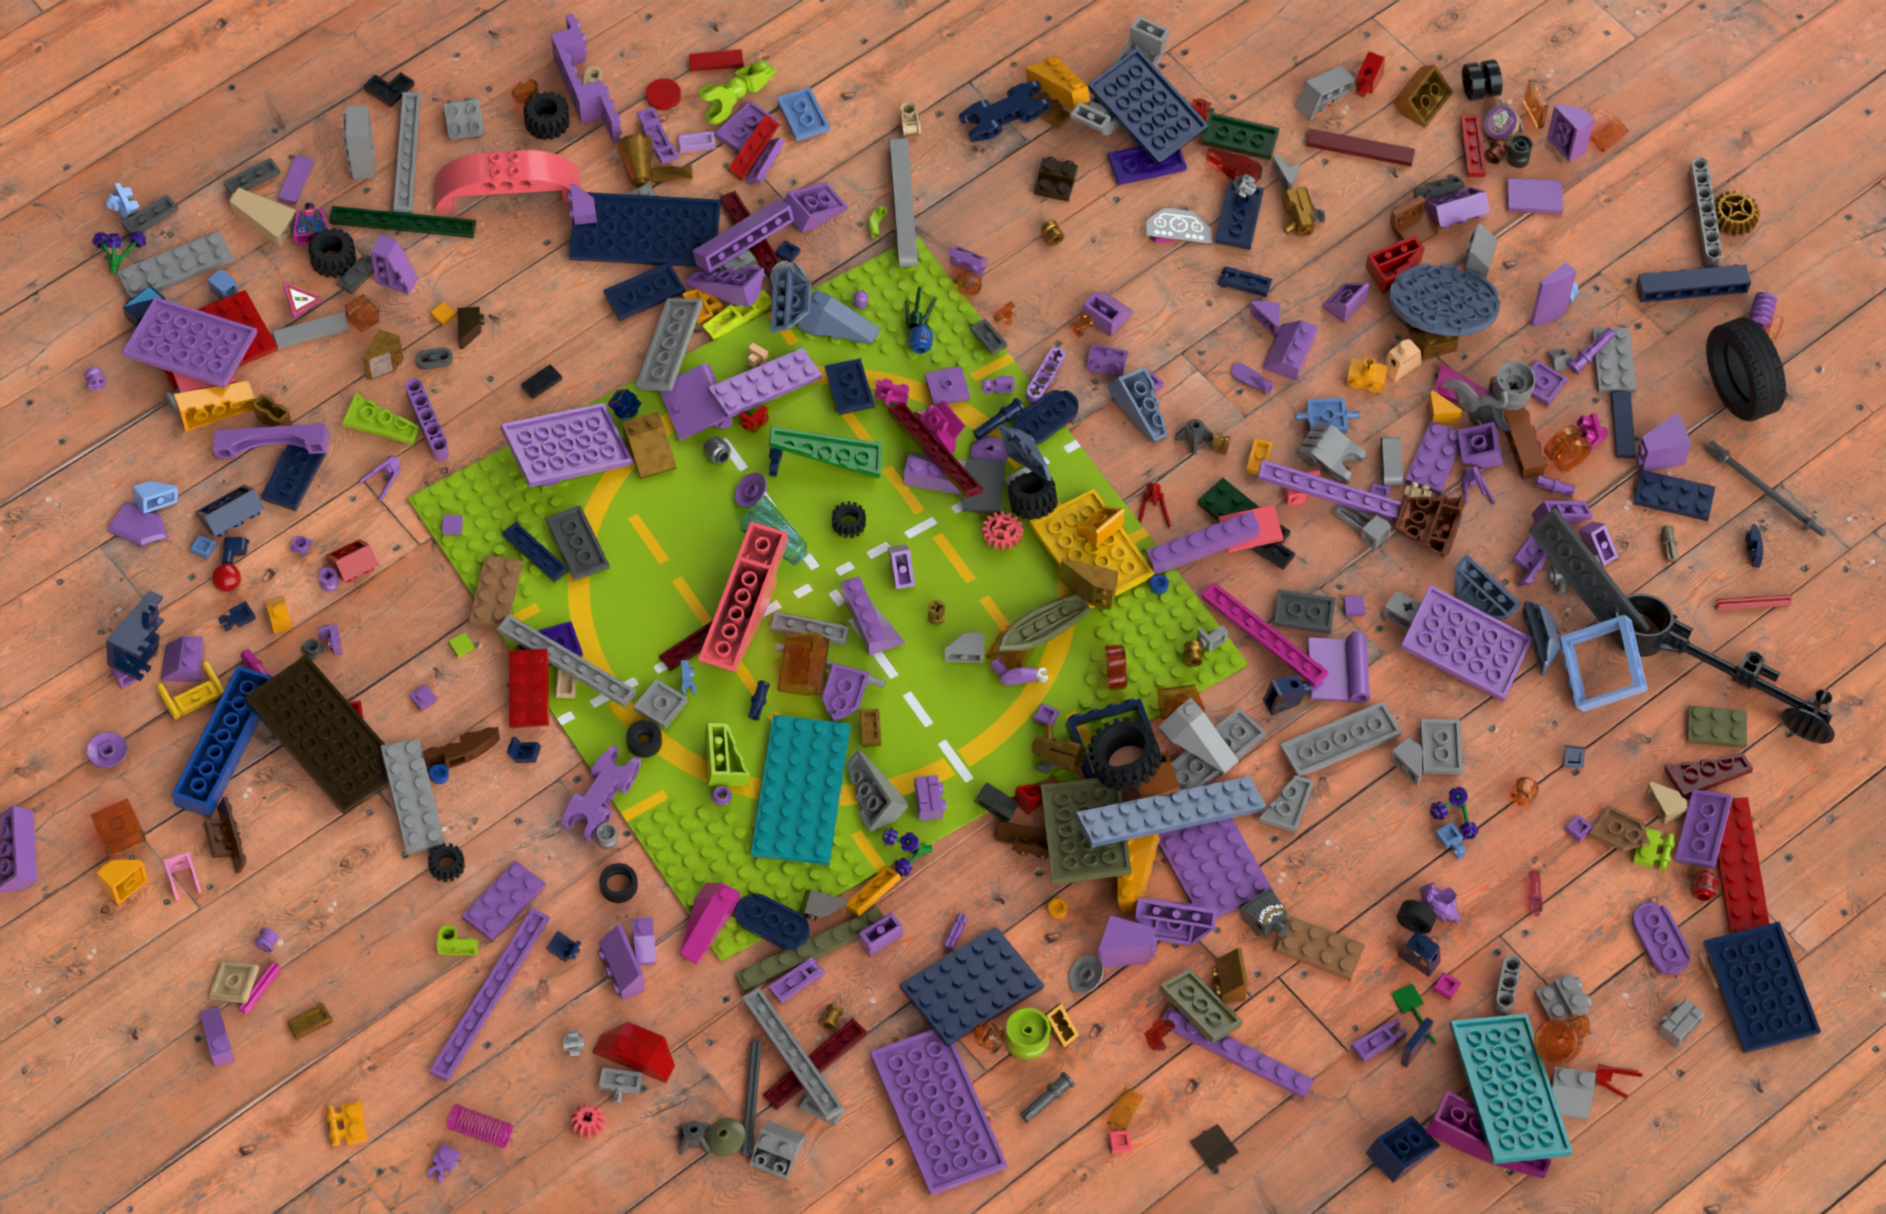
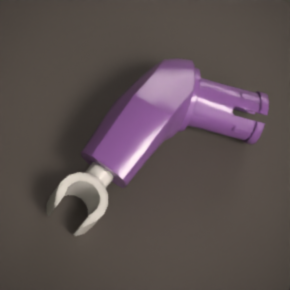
(1017, 675)

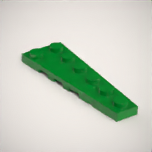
(843, 452)

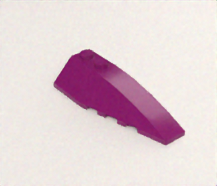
(1458, 1125)

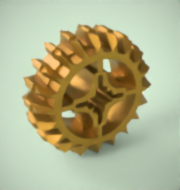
(1736, 213)

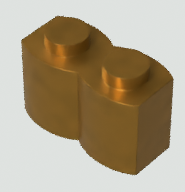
(271, 413)

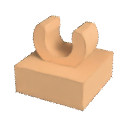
(757, 355)

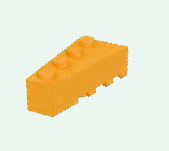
(1134, 886)

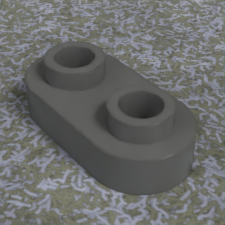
(434, 358)

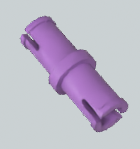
(1555, 486)

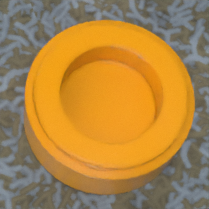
(1057, 908)

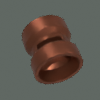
(1496, 151)

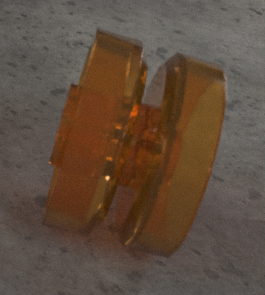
(1568, 448)

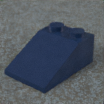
(1402, 1149)

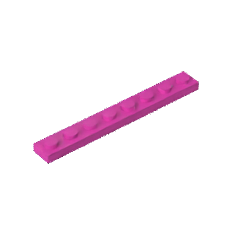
(1264, 634)

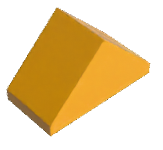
(1442, 410)

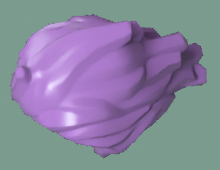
(1441, 901)

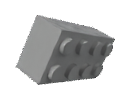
(359, 142)

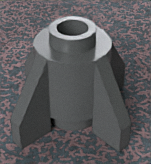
(1194, 433)
(694, 1136)

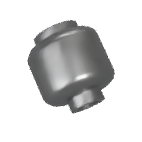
(716, 450)

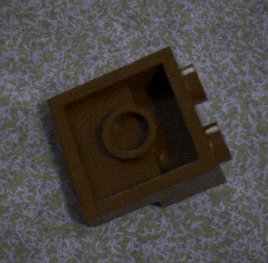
(1056, 179)

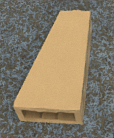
(264, 215)

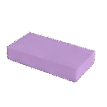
(696, 142)

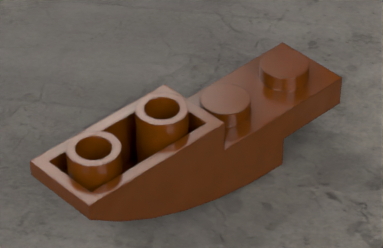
(470, 747)

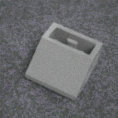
(1480, 251)
(777, 1149)

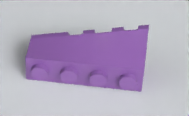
(871, 624)
(17, 849)

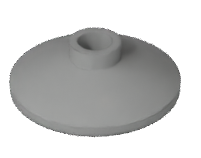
(1086, 974)

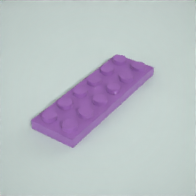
(764, 383)

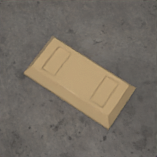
(565, 685)

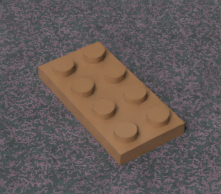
(496, 591)
(1320, 948)

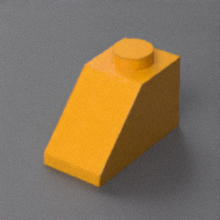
(278, 614)

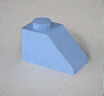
(154, 495)

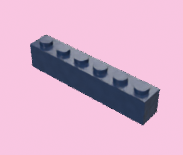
(1693, 283)

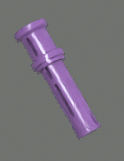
(1585, 356)

